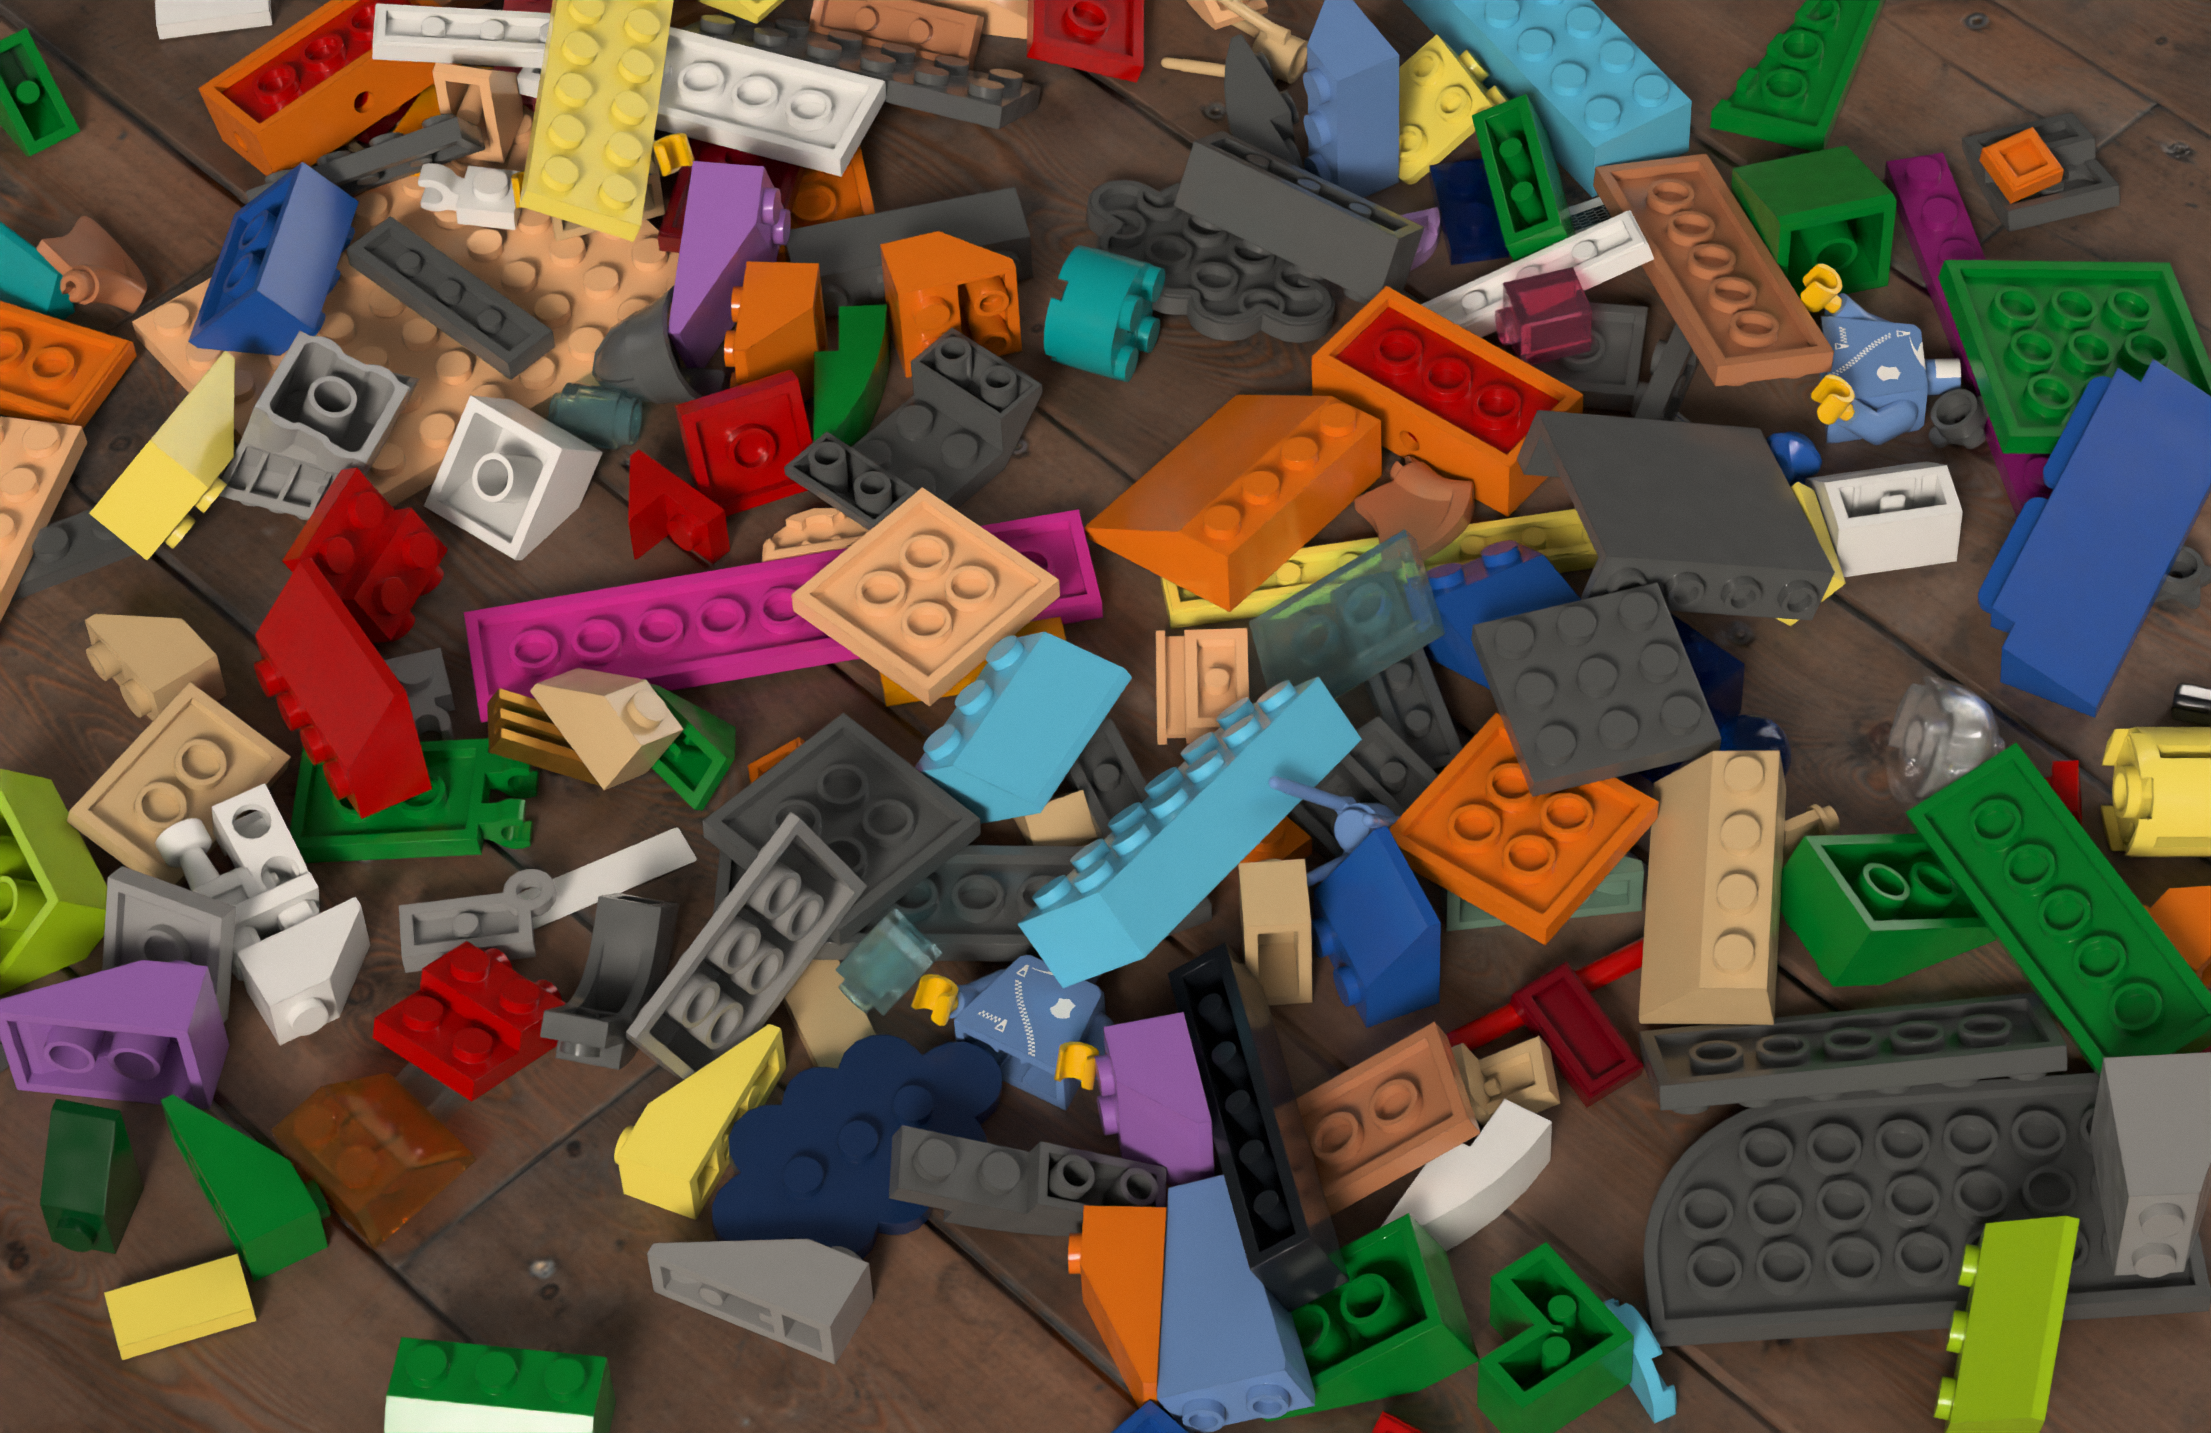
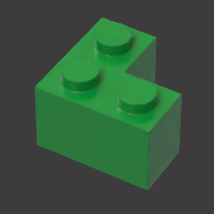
(1559, 1347)

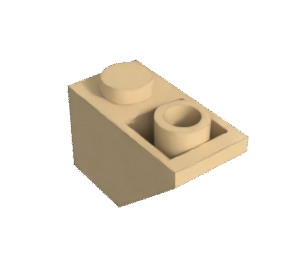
(152, 659)

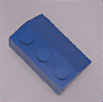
(277, 266)

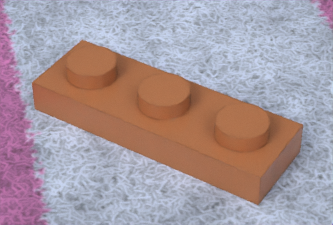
(912, 23)

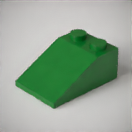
(1875, 907)
(1388, 1326)

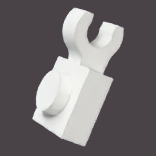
(479, 199)

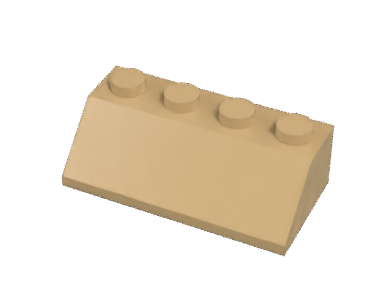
(1715, 892)

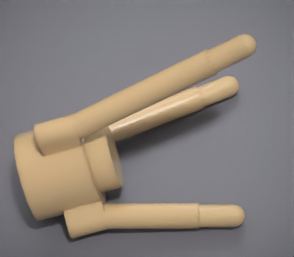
(1283, 51)

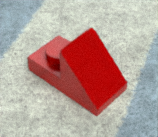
(669, 506)

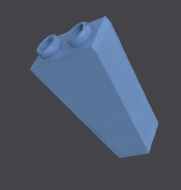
(1223, 1335)

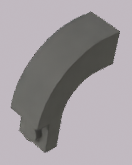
(621, 975)

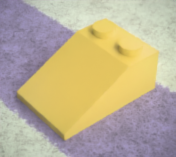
(175, 467)

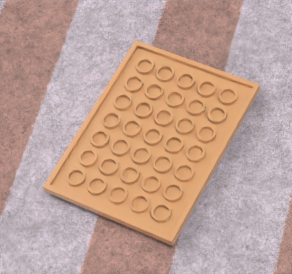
(567, 284)

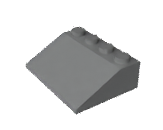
(748, 952)

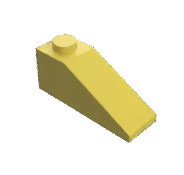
(683, 1135)

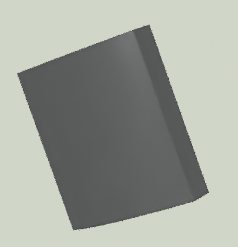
(2084, 183)
(1374, 771)

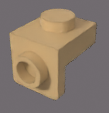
(1515, 1074)

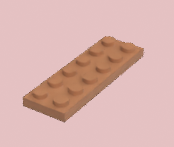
(1715, 271)

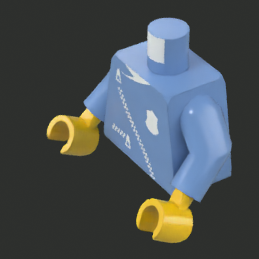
(1877, 368)
(1028, 1023)

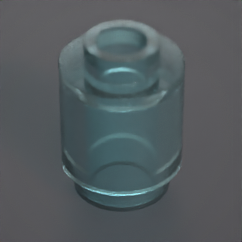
(597, 415)

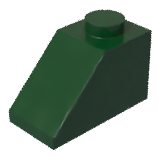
(88, 1177)

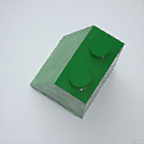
(1821, 212)

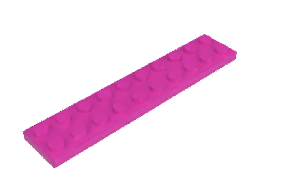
(721, 620)

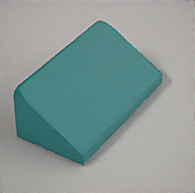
(29, 278)

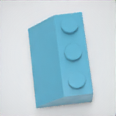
(1021, 725)

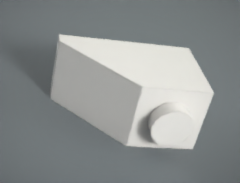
(306, 970)

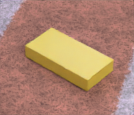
(180, 1306)

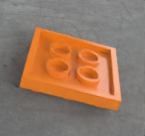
(1513, 851)

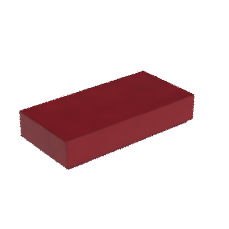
(1578, 1033)

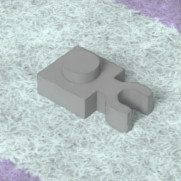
(427, 690)

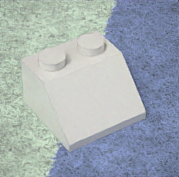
(510, 475)

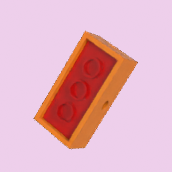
(312, 88)
(1441, 394)

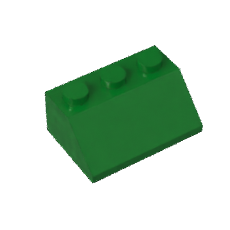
(496, 1390)

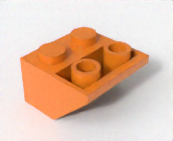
(947, 284)
(777, 323)

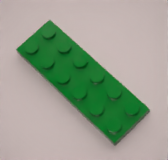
(2063, 913)

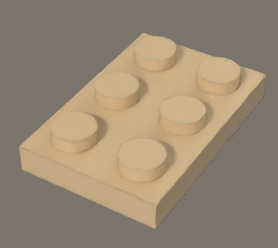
(173, 773)

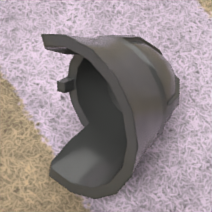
(645, 362)

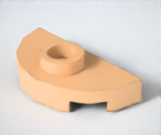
(812, 533)

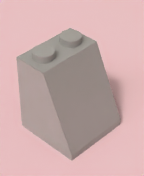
(2153, 1158)

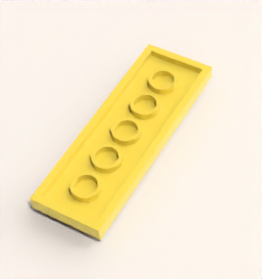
(597, 113)

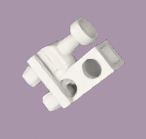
(269, 874)

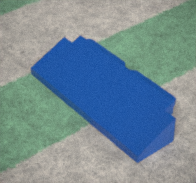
(2101, 546)

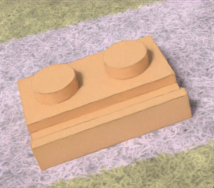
(1198, 680)

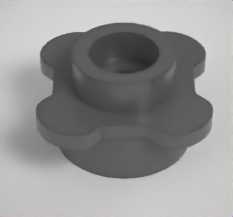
(1958, 419)

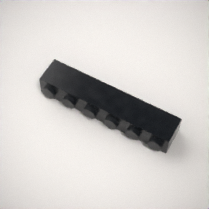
(1258, 1129)

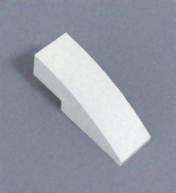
(1478, 1182)

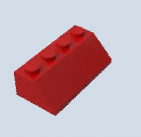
(339, 695)

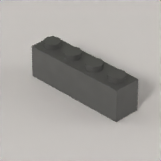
(1297, 217)
(851, 250)

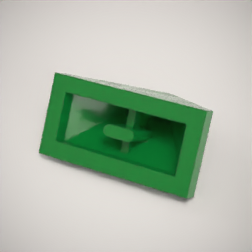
(700, 752)

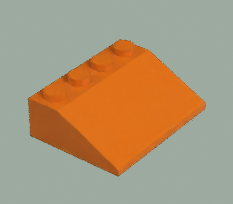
(1244, 493)

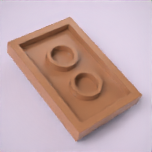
(1387, 1117)

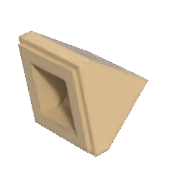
(1061, 822)

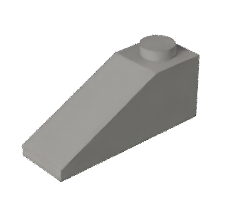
(776, 1288)

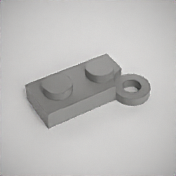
(483, 920)

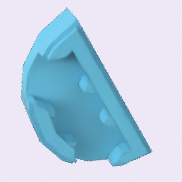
(1646, 1382)

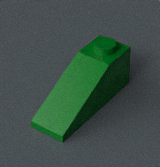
(250, 1189)

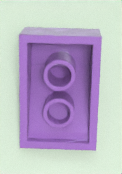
(728, 220)
(119, 1035)

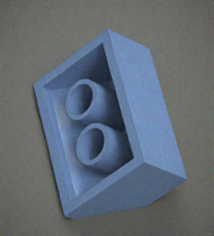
(1351, 101)

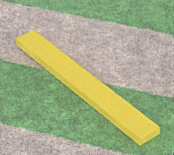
(1554, 534)

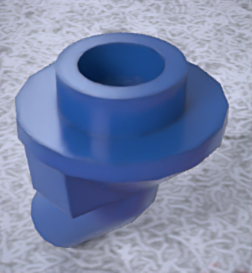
(1795, 456)

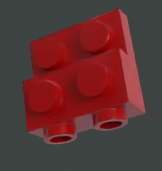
(370, 555)
(470, 1020)

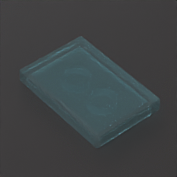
(1351, 620)

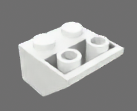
(1890, 517)

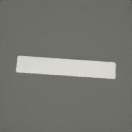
(615, 874)

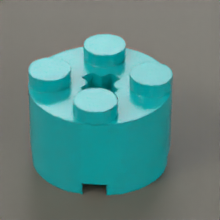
(1103, 313)

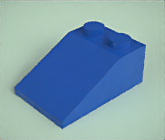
(1495, 586)

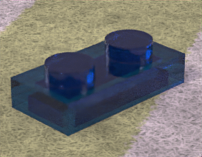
(1467, 212)

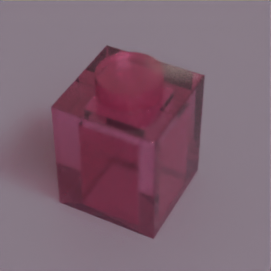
(1545, 317)

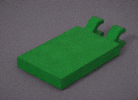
(436, 823)

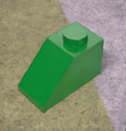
(29, 98)

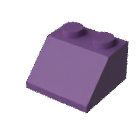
(1156, 1097)

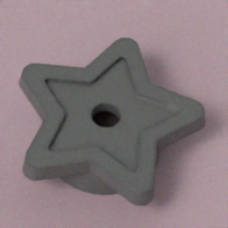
(2194, 576)

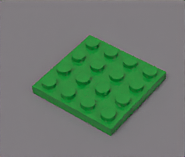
(2054, 326)

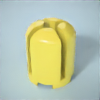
(2159, 792)

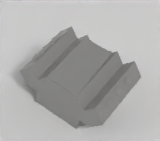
(312, 422)

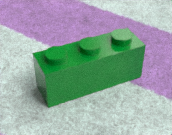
(1523, 177)

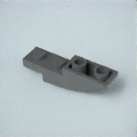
(1255, 106)
(1013, 1187)

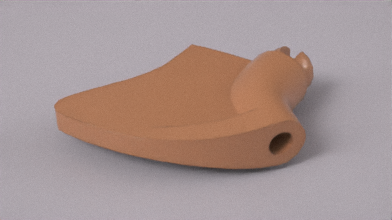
(94, 267)
(1422, 503)

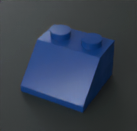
(1378, 932)

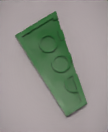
(1803, 77)

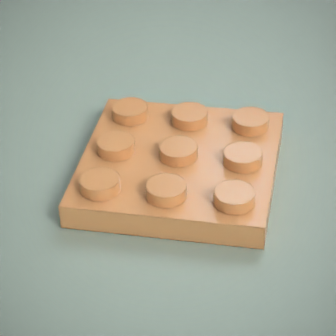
(925, 596)

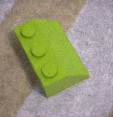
(47, 884)
(2008, 1327)

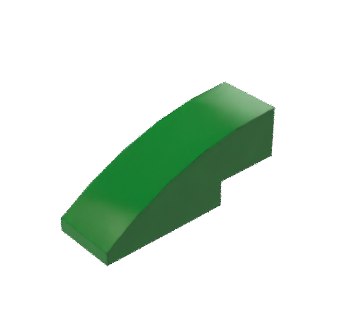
(854, 378)

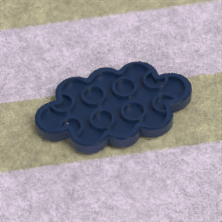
(825, 1153)

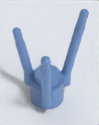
(1352, 824)

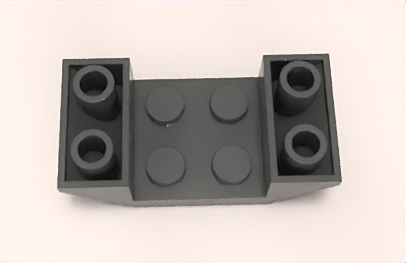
(943, 438)

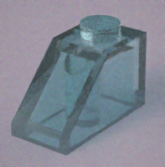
(886, 963)

